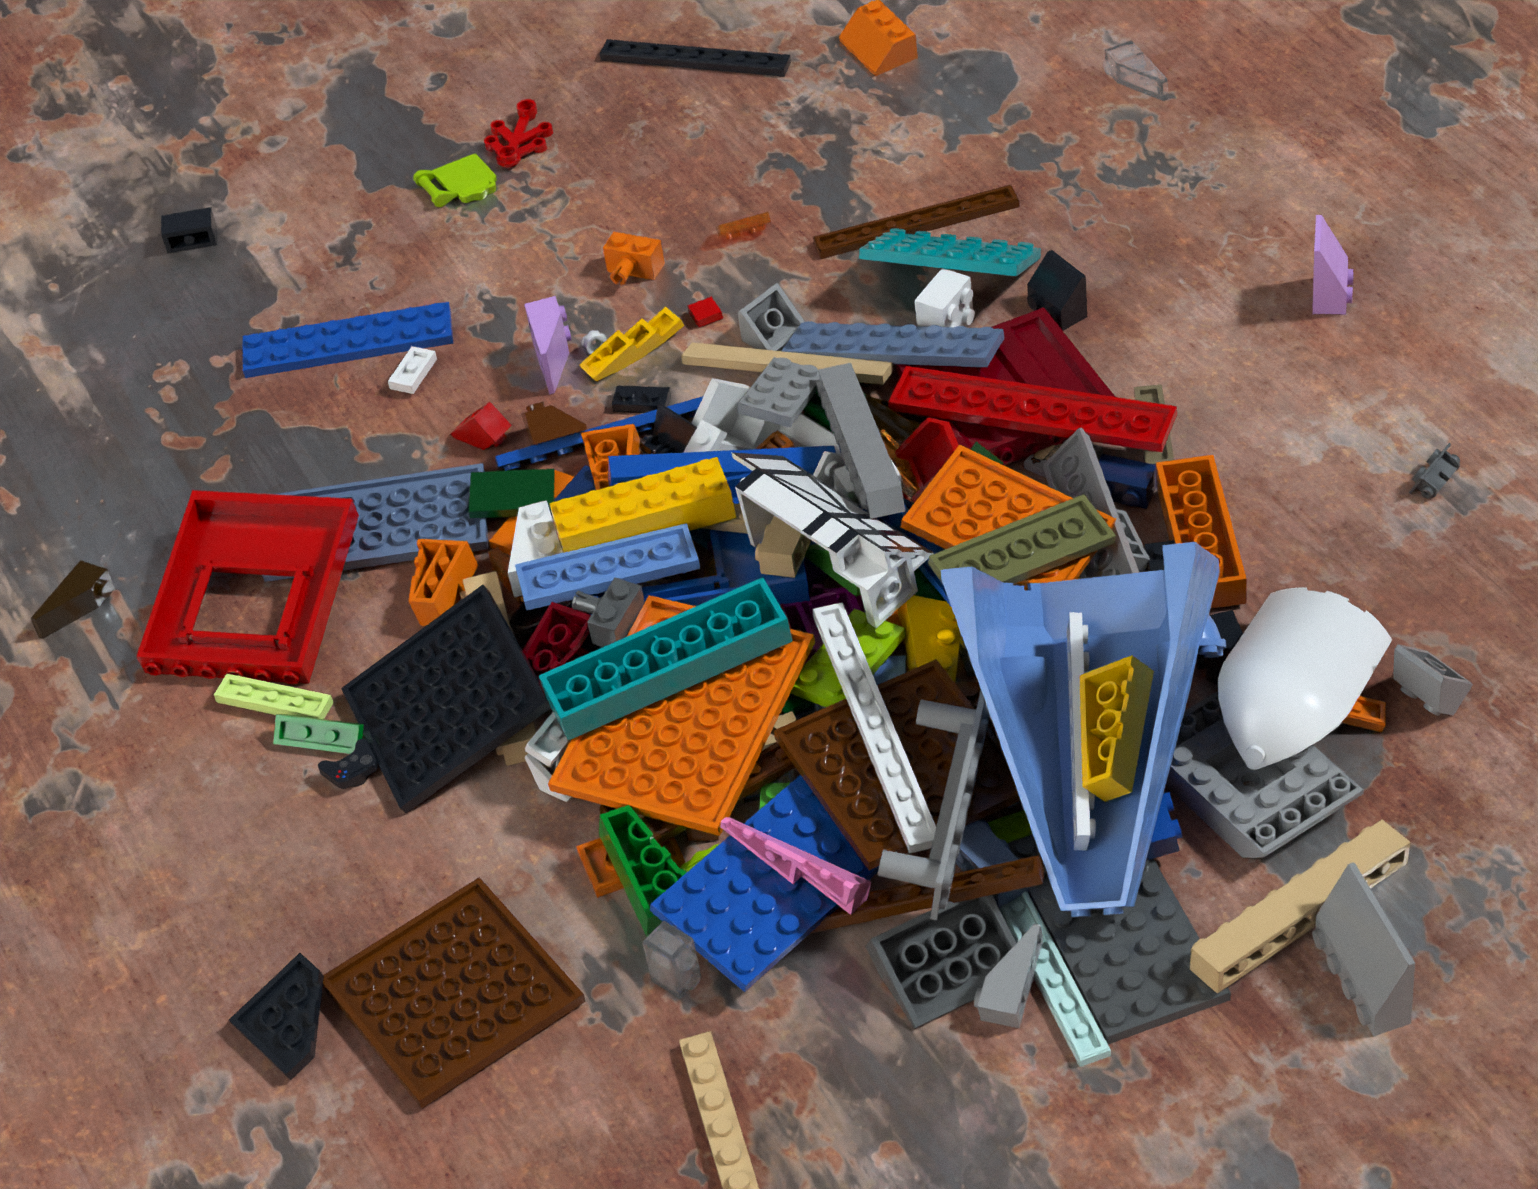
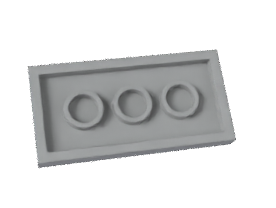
(780, 392)

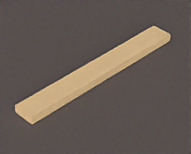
(758, 359)

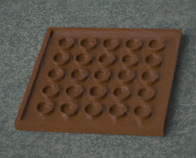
(840, 772)
(451, 991)

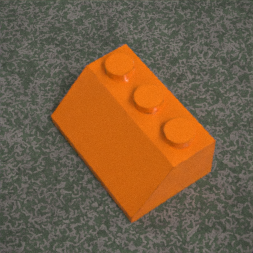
(879, 38)

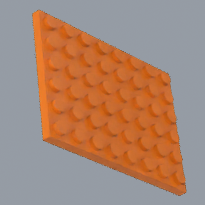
(688, 751)

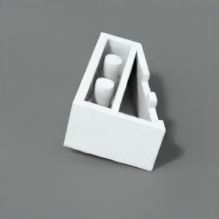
(533, 539)

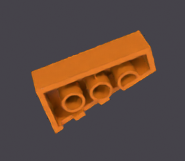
(609, 442)

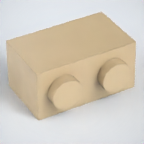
(781, 549)

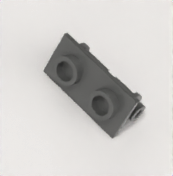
(1428, 479)

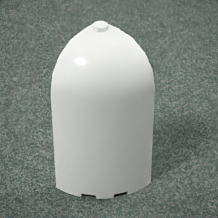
(1297, 673)

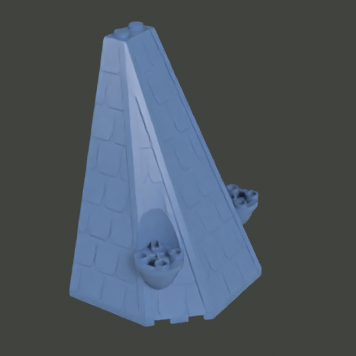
(1022, 670)

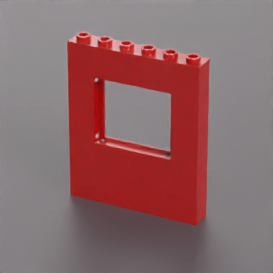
(258, 537)

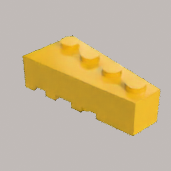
(930, 633)
(1112, 725)

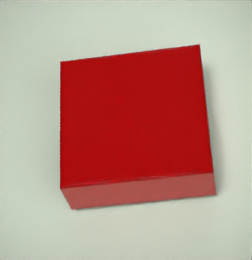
(705, 312)

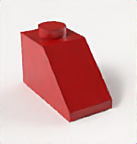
(483, 427)

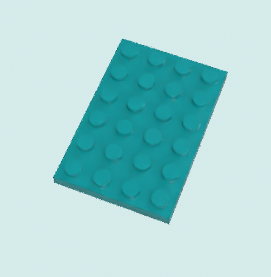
(951, 252)

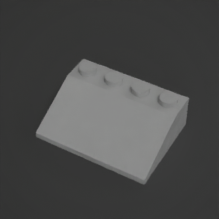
(1366, 954)

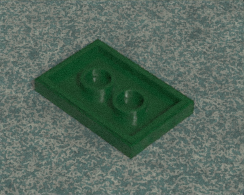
(506, 491)

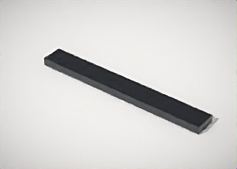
(695, 57)

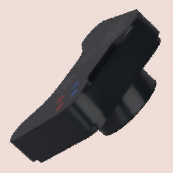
(352, 769)

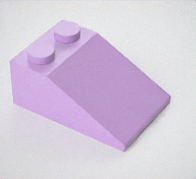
(1330, 272)
(549, 338)

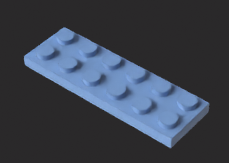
(594, 567)

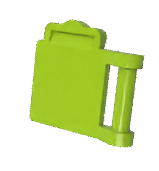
(463, 178)

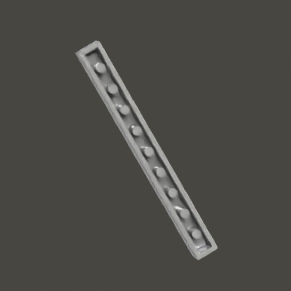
(859, 441)

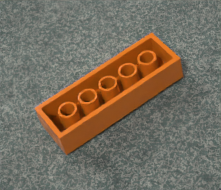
(1198, 513)

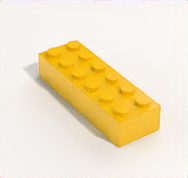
(682, 495)

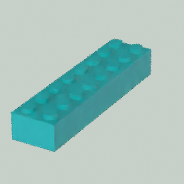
(665, 658)

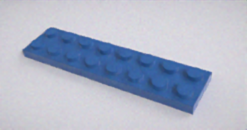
(347, 339)

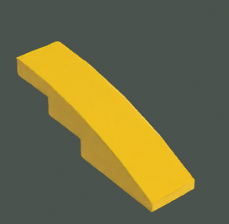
(625, 349)

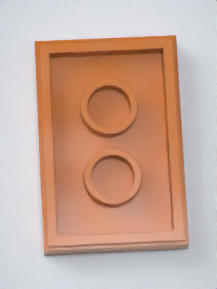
(601, 870)

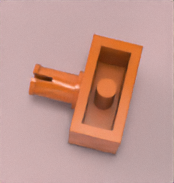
(632, 256)

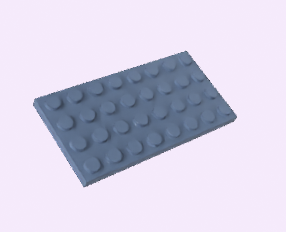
(405, 509)

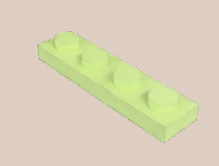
(272, 697)

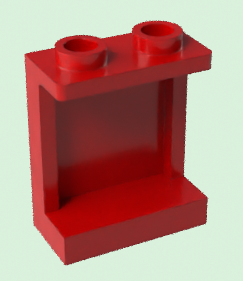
(928, 450)

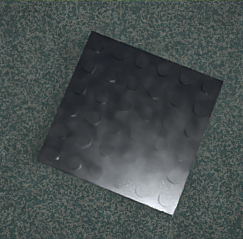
(445, 698)

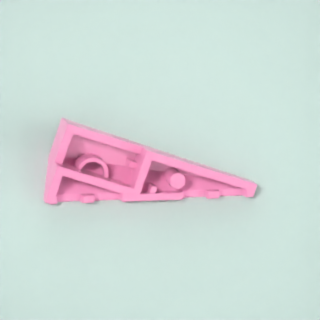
(838, 884)

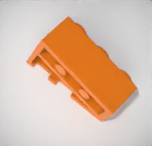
(439, 577)

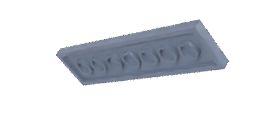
(899, 344)

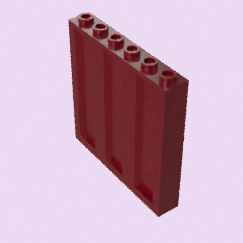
(1032, 354)

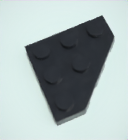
(285, 1016)

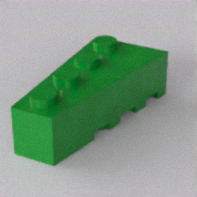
(638, 861)

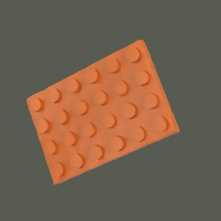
(982, 495)

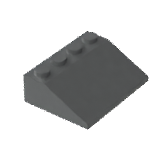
(941, 962)

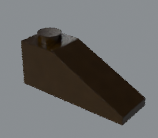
(75, 597)

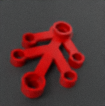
(511, 154)

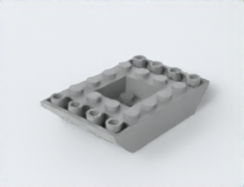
(1250, 819)

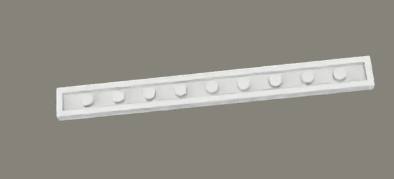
(876, 727)

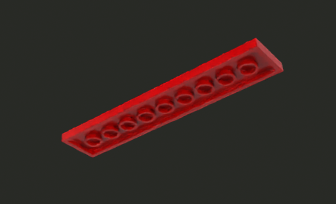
(1033, 408)

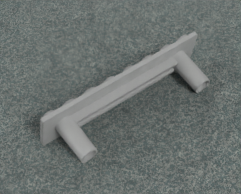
(940, 867)

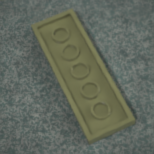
(1031, 543)

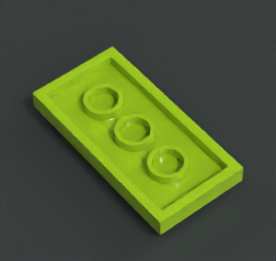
(818, 678)

